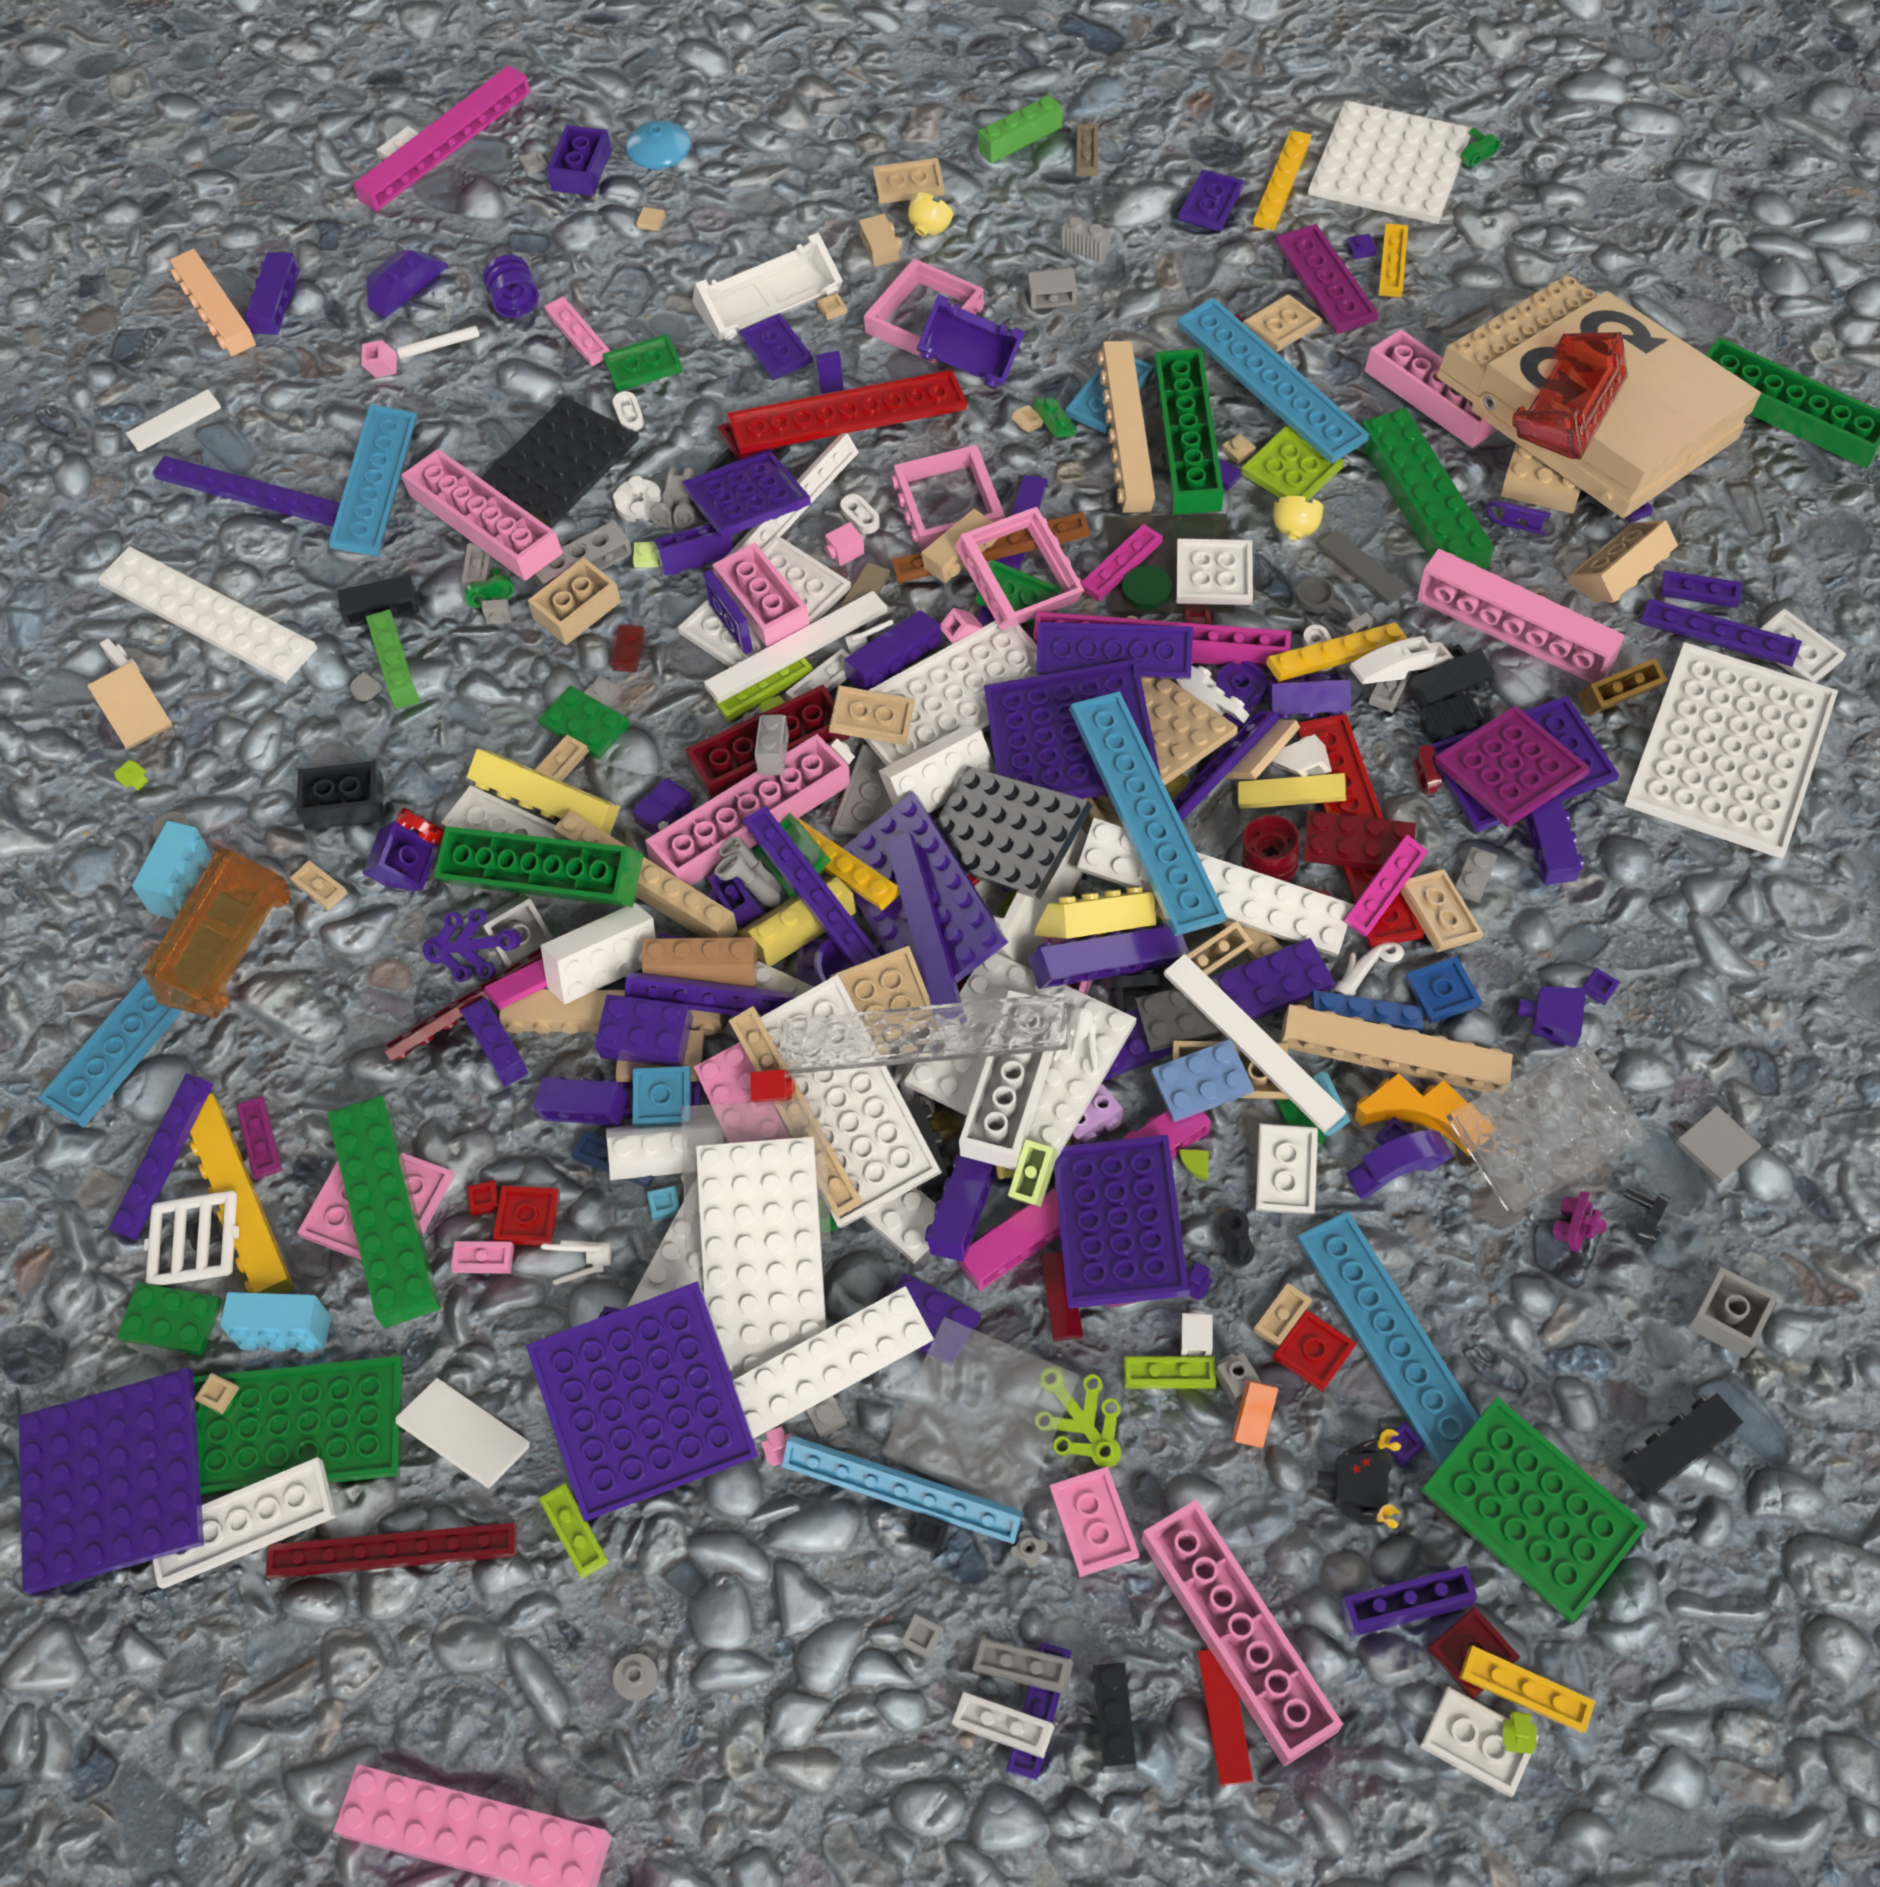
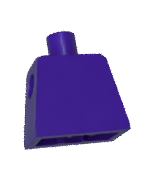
(1556, 1013)

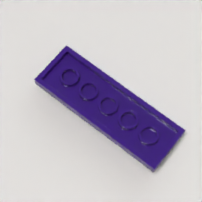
(1160, 650)

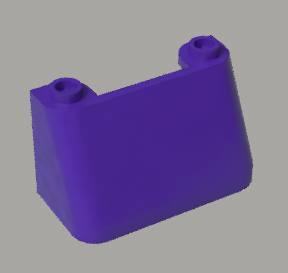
(969, 342)

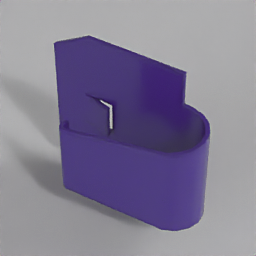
(1198, 1280)

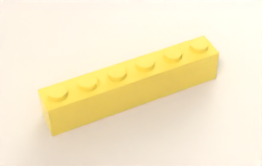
(539, 790)

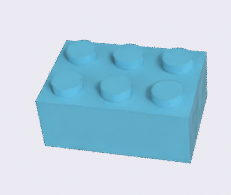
(172, 869)
(276, 1321)

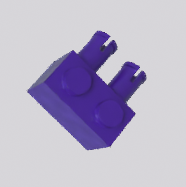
(736, 899)

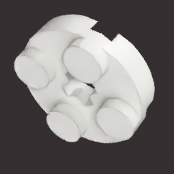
(631, 490)

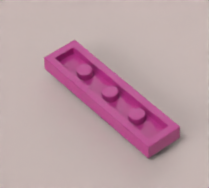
(1121, 561)
(1385, 886)

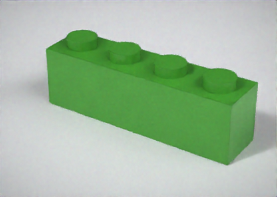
(1020, 128)
(392, 659)

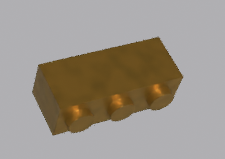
(1621, 687)

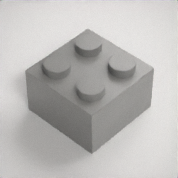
(1733, 1312)

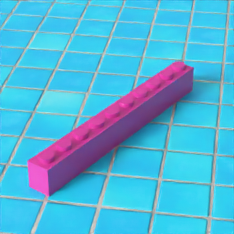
(441, 138)
(1210, 642)
(1035, 1227)

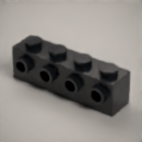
(1680, 1446)

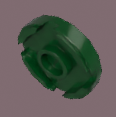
(1146, 587)

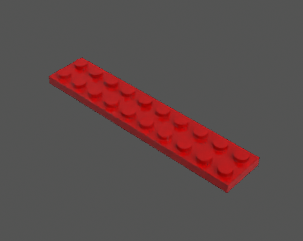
(846, 411)
(1398, 921)

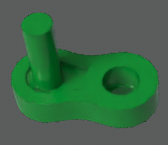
(1484, 148)
(495, 588)

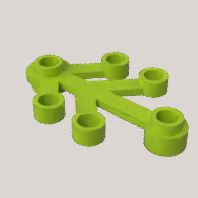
(1084, 1424)

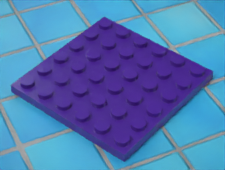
(1036, 732)
(642, 1401)
(109, 1481)

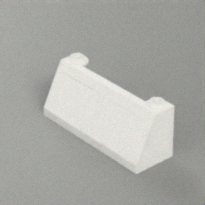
(767, 289)
(1026, 911)

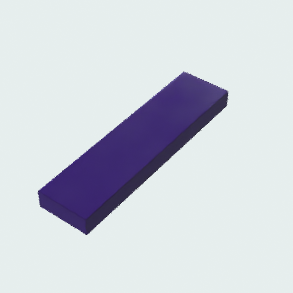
(1042, 1705)

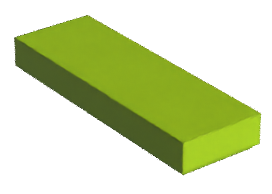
(1169, 1372)
(573, 1531)

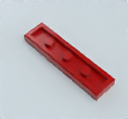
(1225, 1723)

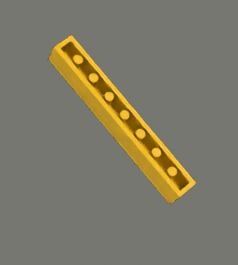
(226, 1171)

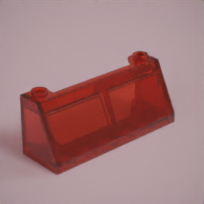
(1575, 393)

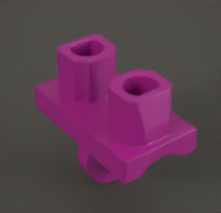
(1583, 1221)

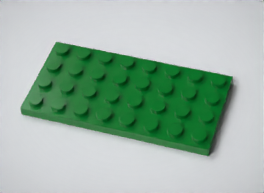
(299, 1414)

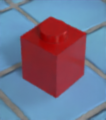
(772, 1086)

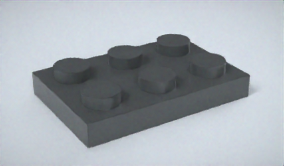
(1171, 1018)

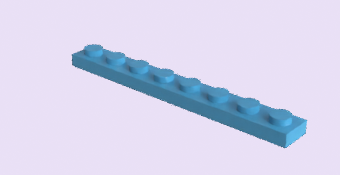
(902, 1489)

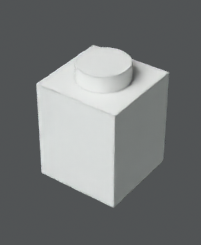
(1196, 1334)

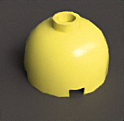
(929, 216)
(1297, 517)

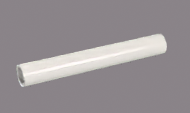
(437, 342)

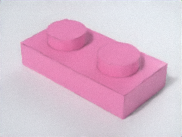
(482, 1257)

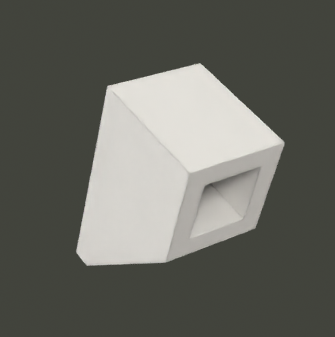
(1304, 758)

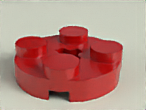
(424, 828)

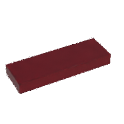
(1064, 1321)

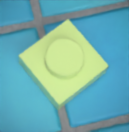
(645, 555)

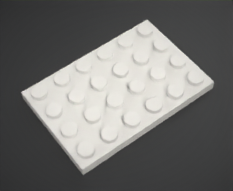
(811, 581)

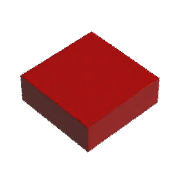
(483, 1197)

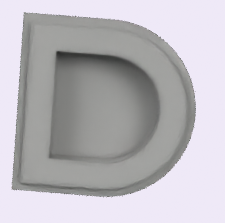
(365, 687)

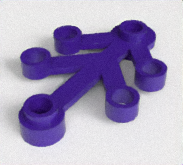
(465, 945)

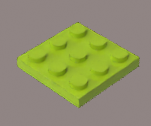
(1290, 466)

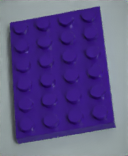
(1566, 726)
(1119, 1222)

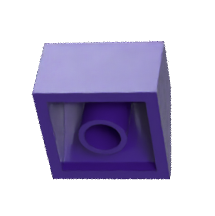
(400, 858)

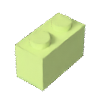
(1033, 1173)

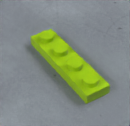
(763, 689)

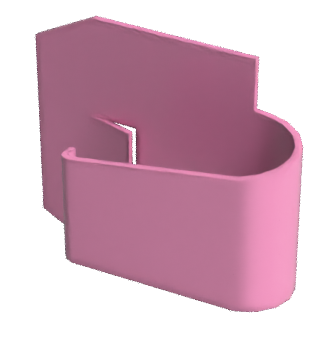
(775, 1445)

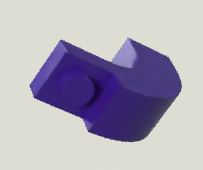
(1397, 1157)

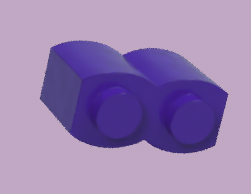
(664, 804)

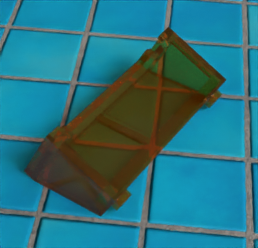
(213, 933)

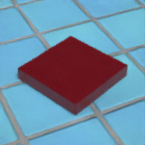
(1470, 1630)

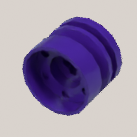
(510, 286)

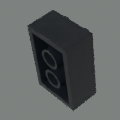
(340, 795)

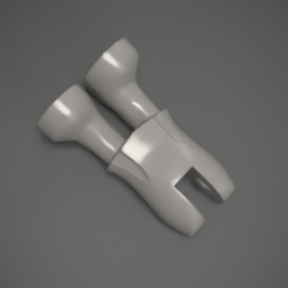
(674, 496)
(741, 863)

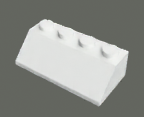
(644, 1151)

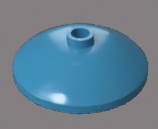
(658, 144)

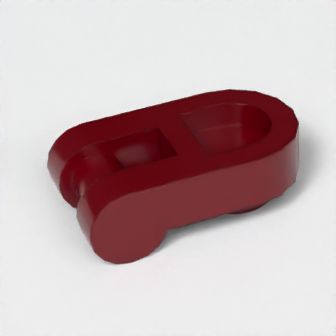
(1425, 770)

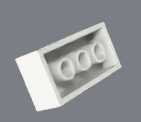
(937, 767)
(596, 953)

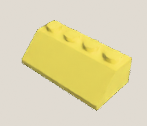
(1097, 914)
(791, 925)

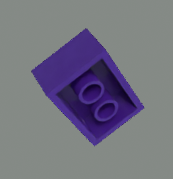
(579, 160)
(644, 1031)

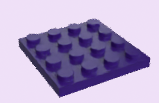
(746, 493)

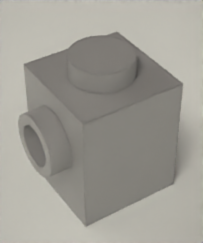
(1232, 1375)

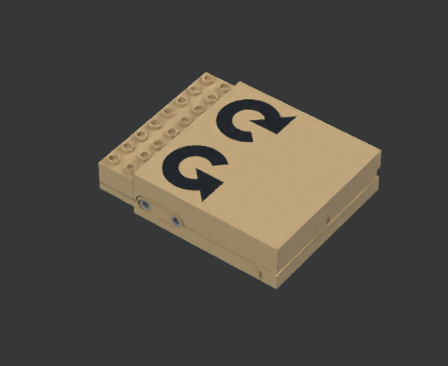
(1662, 423)

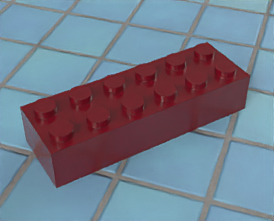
(731, 753)

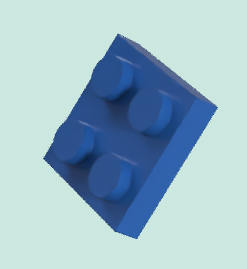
(1443, 990)

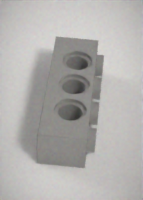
(601, 548)

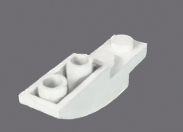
(1398, 658)
(1205, 690)

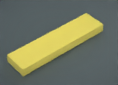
(1292, 791)

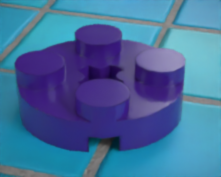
(1246, 672)

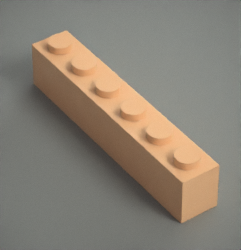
(212, 303)

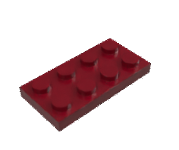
(1352, 839)

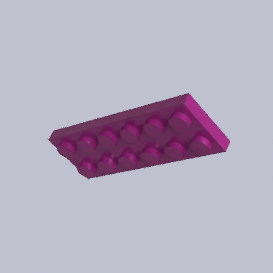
(1326, 279)

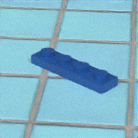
(1370, 1010)

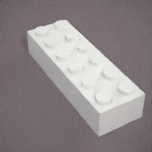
(1004, 1106)

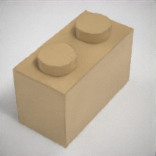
(880, 240)

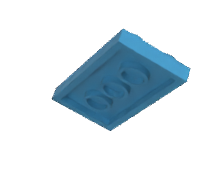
(1088, 404)

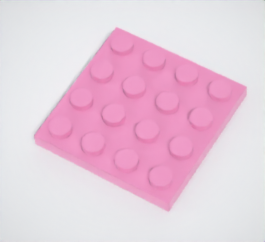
(330, 1217)

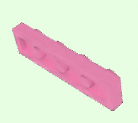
(576, 330)

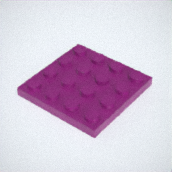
(1511, 766)

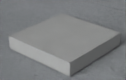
(1718, 1144)

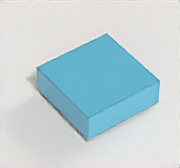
(663, 1203)

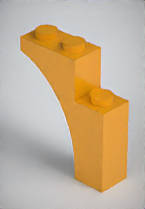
(1401, 1100)

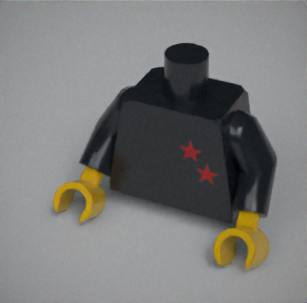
(1362, 1481)

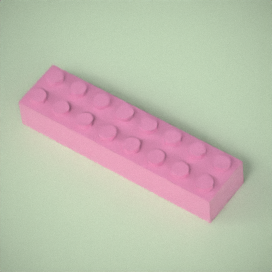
(482, 514)
(1519, 617)
(693, 842)
(1241, 1633)
(470, 1832)

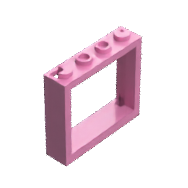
(896, 293)
(936, 465)
(989, 587)

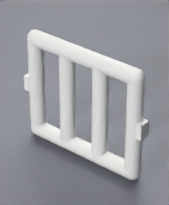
(202, 1271)

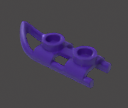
(1514, 512)

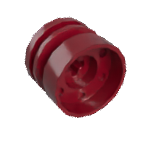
(1271, 847)

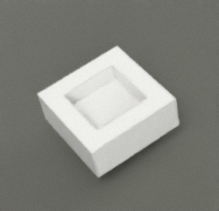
(842, 750)

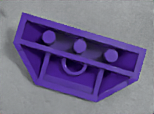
(400, 279)

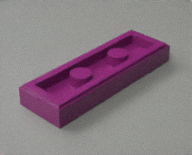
(259, 1137)

